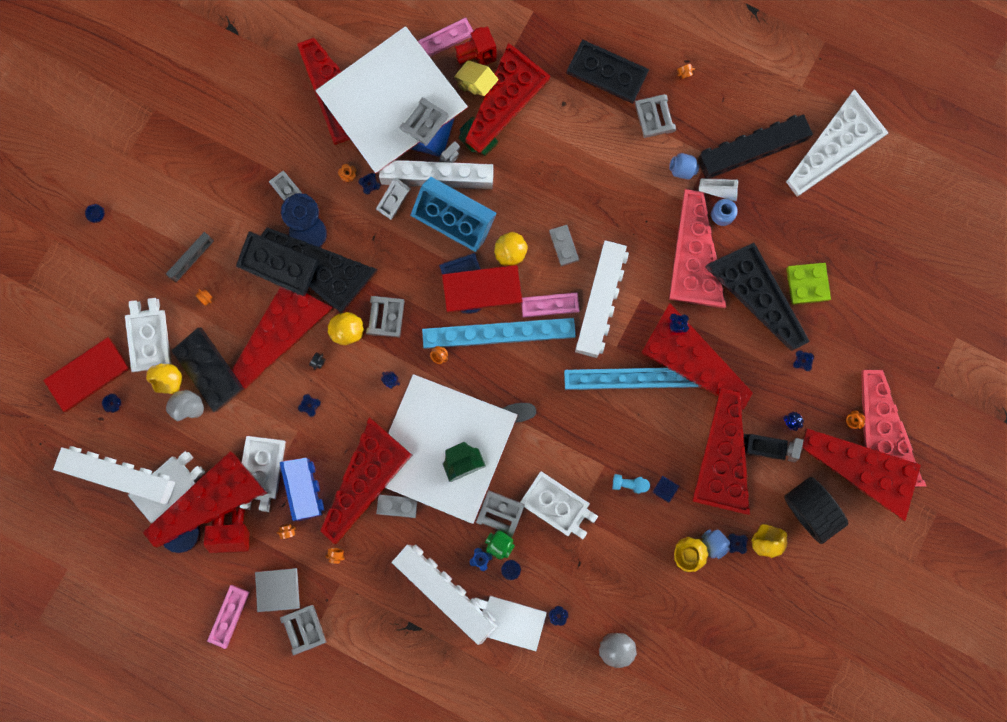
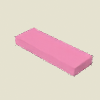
(446, 37)
(550, 305)
(228, 616)

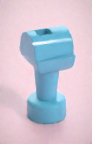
(638, 485)

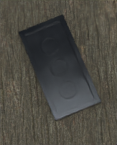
(607, 71)
(277, 263)
(207, 369)

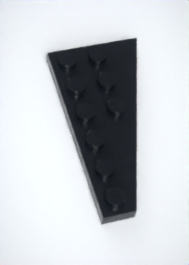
(335, 277)
(755, 287)

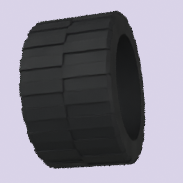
(816, 510)

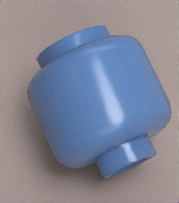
(684, 166)
(724, 212)
(716, 543)

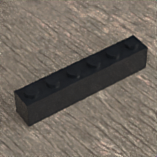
(755, 146)

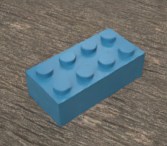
(453, 214)

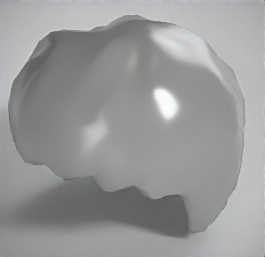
(184, 404)
(617, 650)

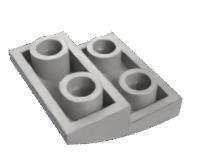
(277, 590)

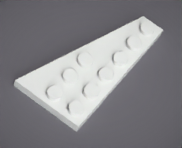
(844, 138)

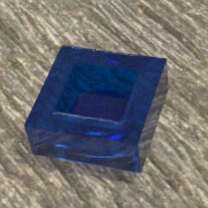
(665, 489)

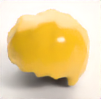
(510, 249)
(345, 328)
(164, 378)
(769, 541)
(690, 554)

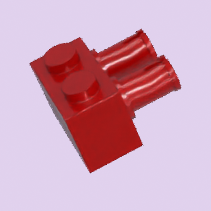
(480, 47)
(227, 538)

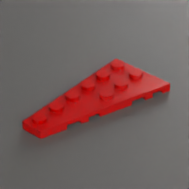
(320, 71)
(516, 85)
(279, 329)
(692, 358)
(723, 464)
(368, 473)
(874, 473)
(211, 497)

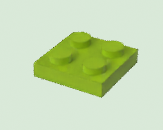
(808, 283)

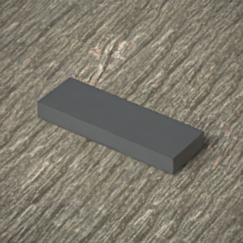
(190, 257)

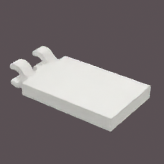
(147, 336)
(262, 459)
(183, 482)
(557, 505)
(514, 622)

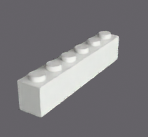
(451, 174)
(601, 299)
(116, 476)
(445, 594)

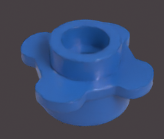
(481, 564)

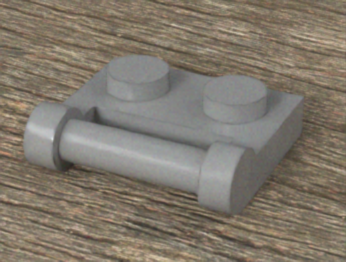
(649, 116)
(428, 124)
(391, 317)
(502, 507)
(308, 626)

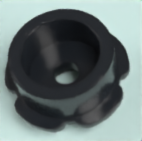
(317, 361)

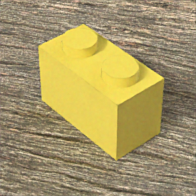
(475, 78)

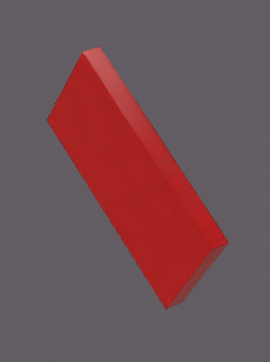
(482, 288)
(86, 374)

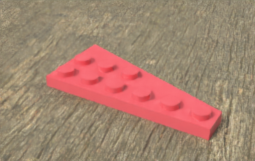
(694, 250)
(882, 425)

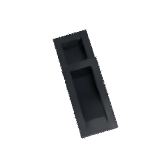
(765, 446)

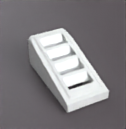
(720, 187)

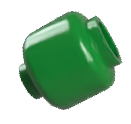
(499, 544)

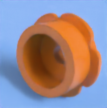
(685, 71)
(347, 177)
(204, 297)
(439, 355)
(852, 422)
(286, 531)
(335, 555)

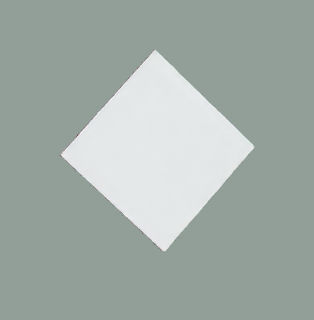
(383, 92)
(438, 419)

